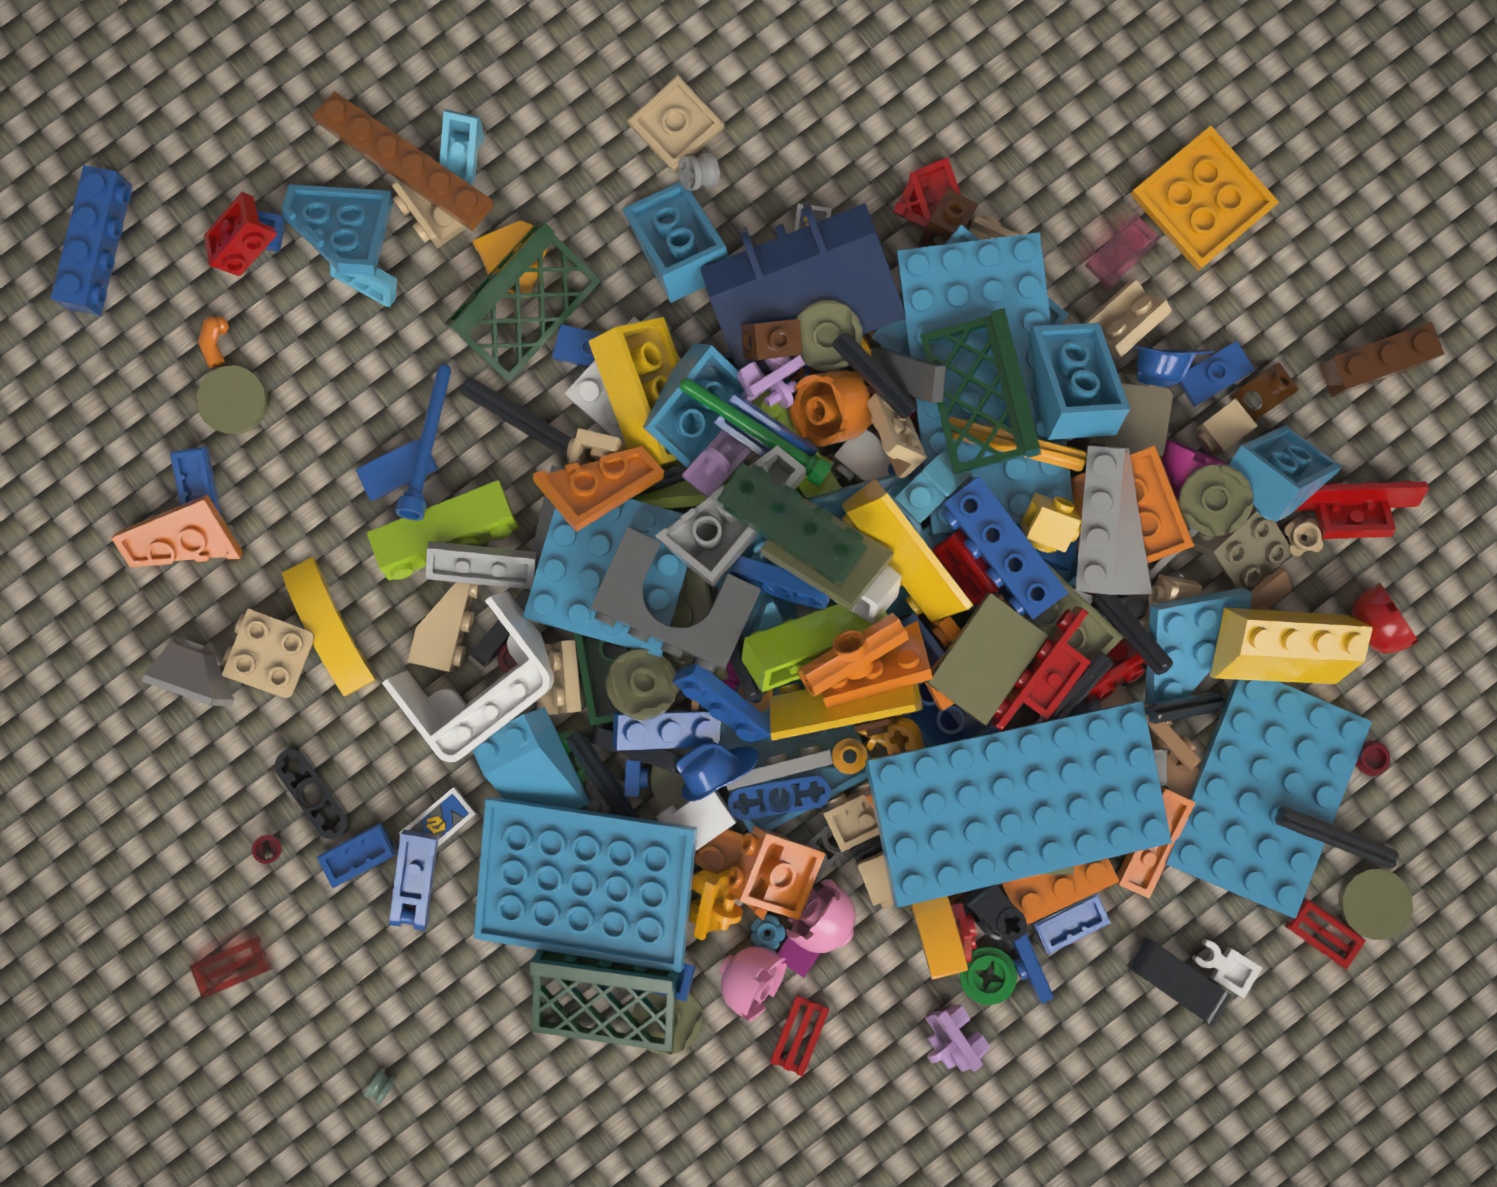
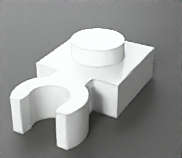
(1230, 969)

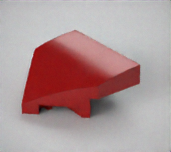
(926, 191)

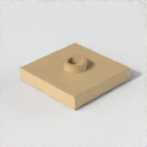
(675, 123)

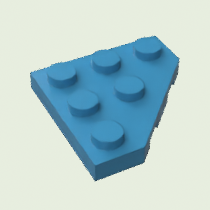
(341, 223)
(1189, 636)

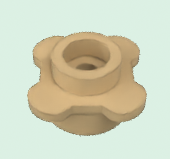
(1312, 532)

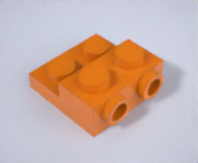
(774, 872)

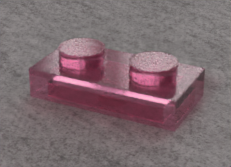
(1122, 251)

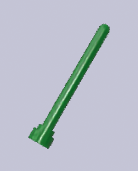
(816, 467)

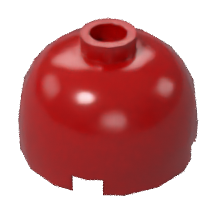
(1389, 630)

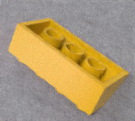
(634, 369)
(922, 574)
(1288, 646)
(800, 713)

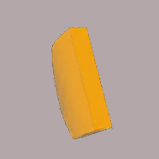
(498, 244)

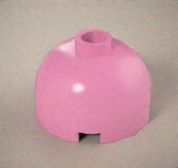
(825, 920)
(750, 979)

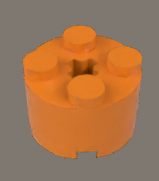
(831, 407)

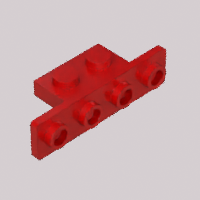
(1362, 509)
(1050, 674)

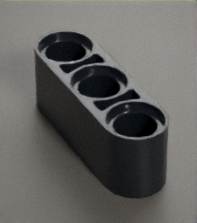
(1179, 981)

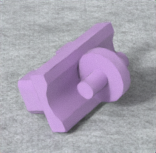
(756, 383)
(716, 464)
(951, 1044)

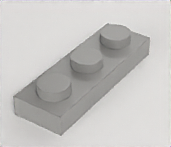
(480, 565)
(779, 766)

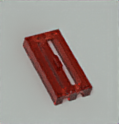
(258, 956)

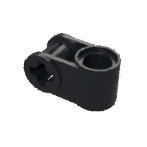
(989, 909)

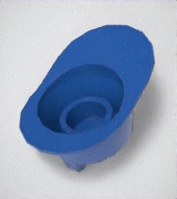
(1164, 366)
(713, 767)

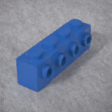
(92, 240)
(1003, 548)

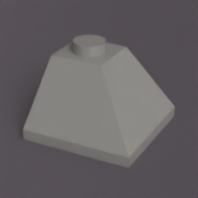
(190, 673)

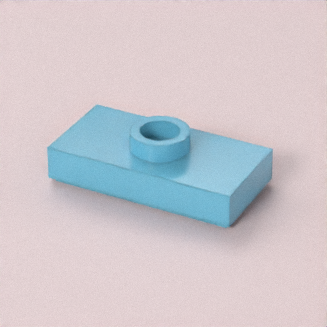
(379, 287)

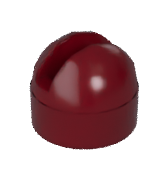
(258, 850)

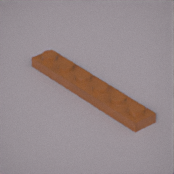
(403, 161)

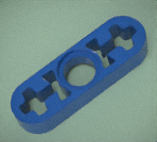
(778, 583)
(804, 784)

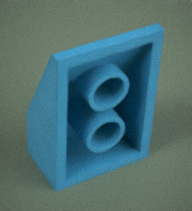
(675, 239)
(1077, 382)
(681, 421)
(1282, 471)
(530, 763)

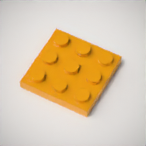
(1204, 198)

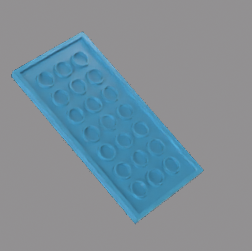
(963, 284)
(1017, 803)

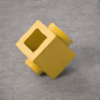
(1050, 523)

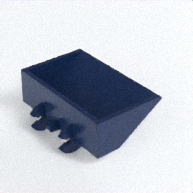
(819, 262)

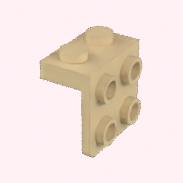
(267, 653)

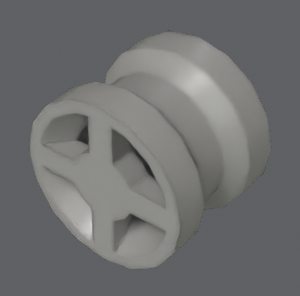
(699, 171)

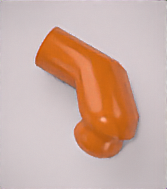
(208, 340)

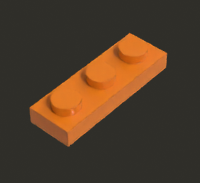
(1143, 868)

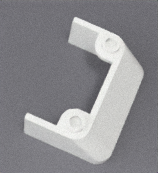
(458, 727)

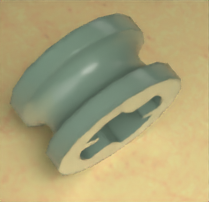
(380, 1086)

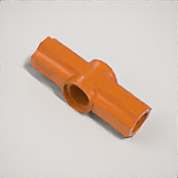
(853, 654)

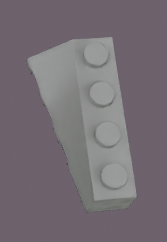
(1111, 534)
(711, 538)

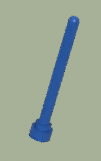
(412, 503)

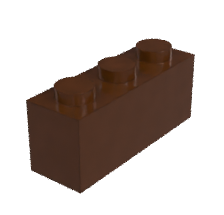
(1381, 359)

